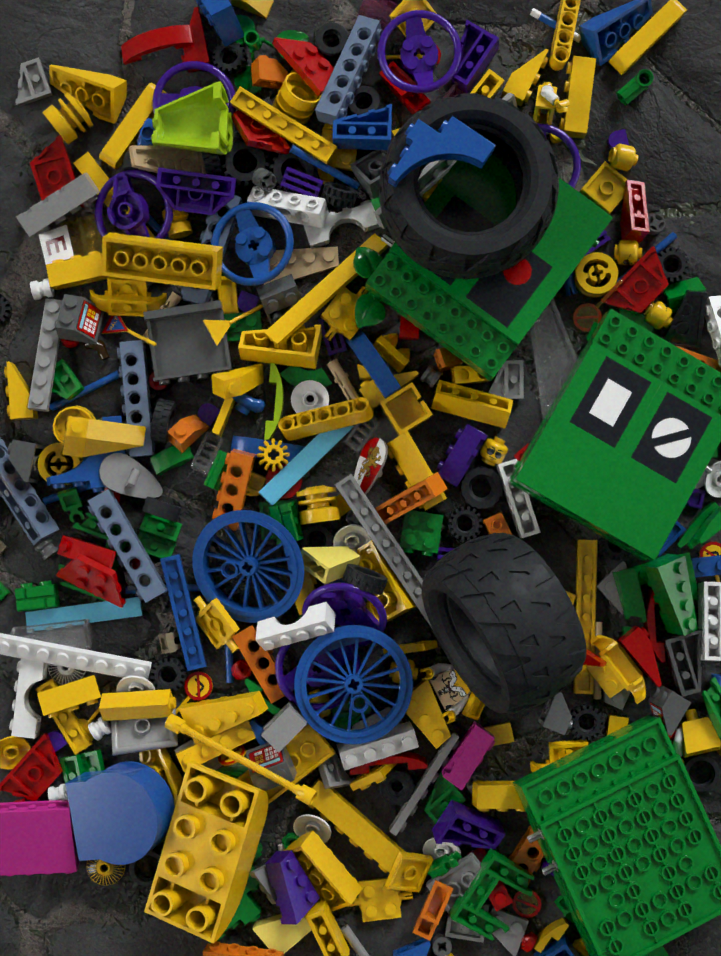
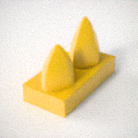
(386, 348)

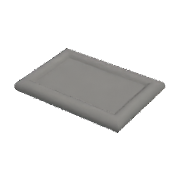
(141, 735)

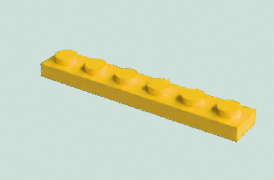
(283, 125)

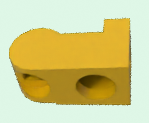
(466, 375)

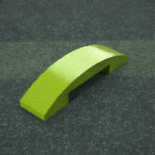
(271, 426)

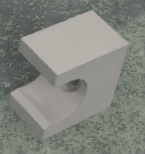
(284, 726)

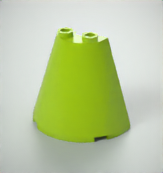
(196, 122)

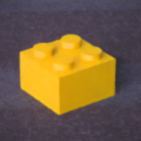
(404, 409)

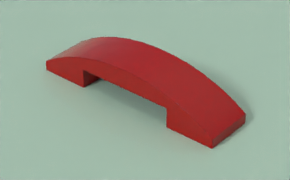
(156, 40)
(658, 646)
(412, 759)

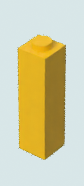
(137, 705)

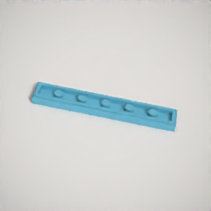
(301, 464)
(93, 611)

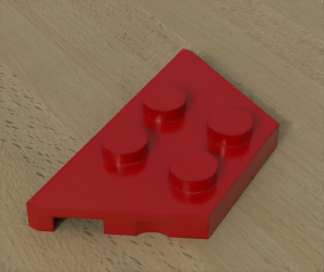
(306, 61)
(258, 135)
(52, 168)
(640, 284)
(93, 578)
(34, 771)

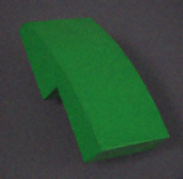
(170, 458)

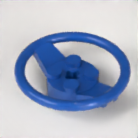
(253, 234)

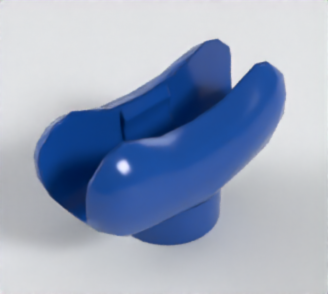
(145, 133)
(246, 403)

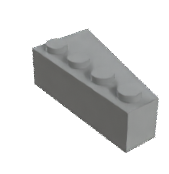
(58, 204)

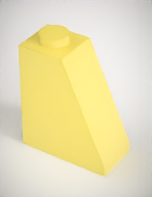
(328, 562)
(278, 935)

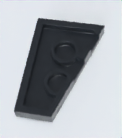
(688, 321)

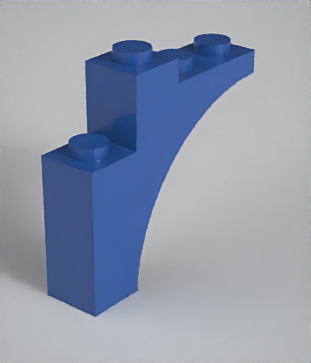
(427, 145)
(87, 470)

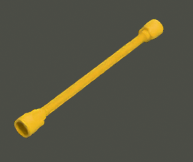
(303, 793)

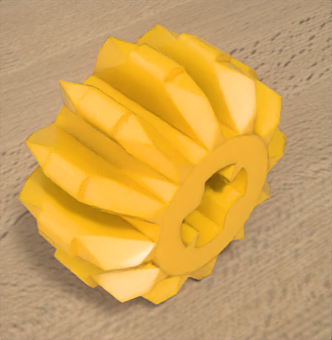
(278, 459)

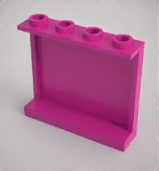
(37, 838)

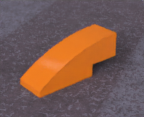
(432, 910)

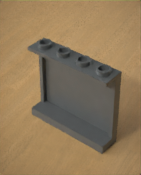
(185, 343)

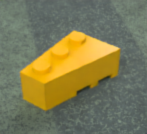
(427, 714)

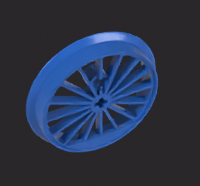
(211, 590)
(339, 638)

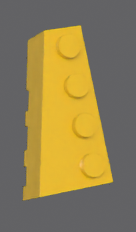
(298, 350)
(220, 714)

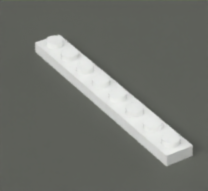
(73, 657)

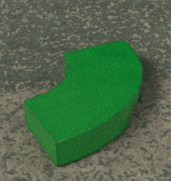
(296, 375)

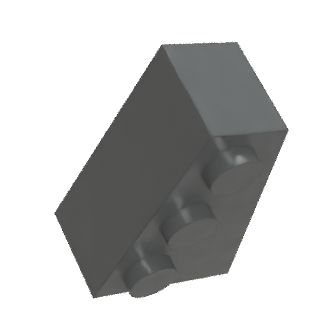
(684, 661)

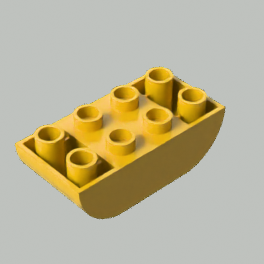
(207, 852)

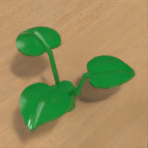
(254, 43)
(367, 307)

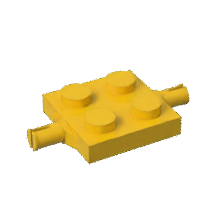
(341, 314)
(216, 623)
(378, 901)

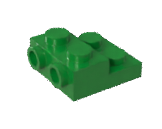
(421, 532)

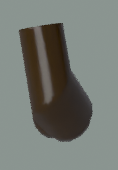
(100, 348)

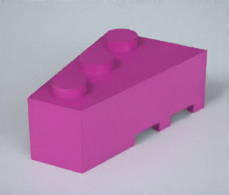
(468, 755)

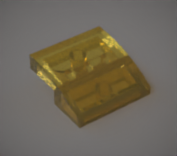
(84, 235)

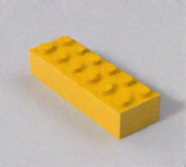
(162, 261)

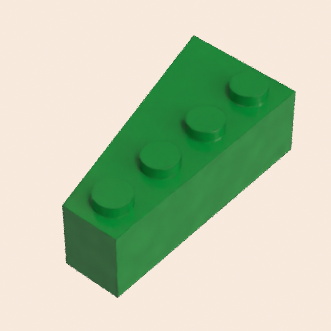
(672, 592)

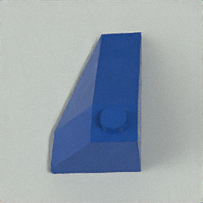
(611, 29)

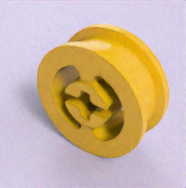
(608, 269)
(46, 454)

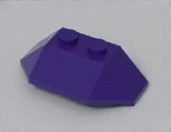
(195, 191)

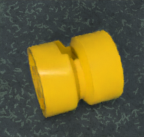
(180, 226)

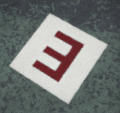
(56, 244)

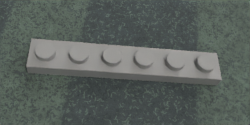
(45, 358)
(420, 791)

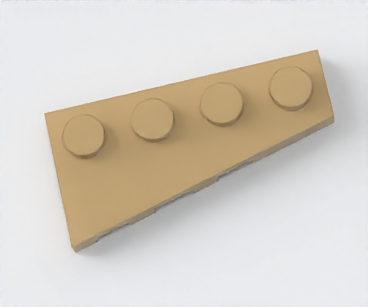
(152, 157)
(306, 262)

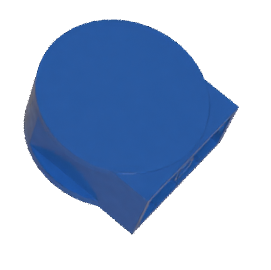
(119, 812)

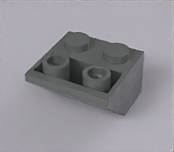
(278, 297)

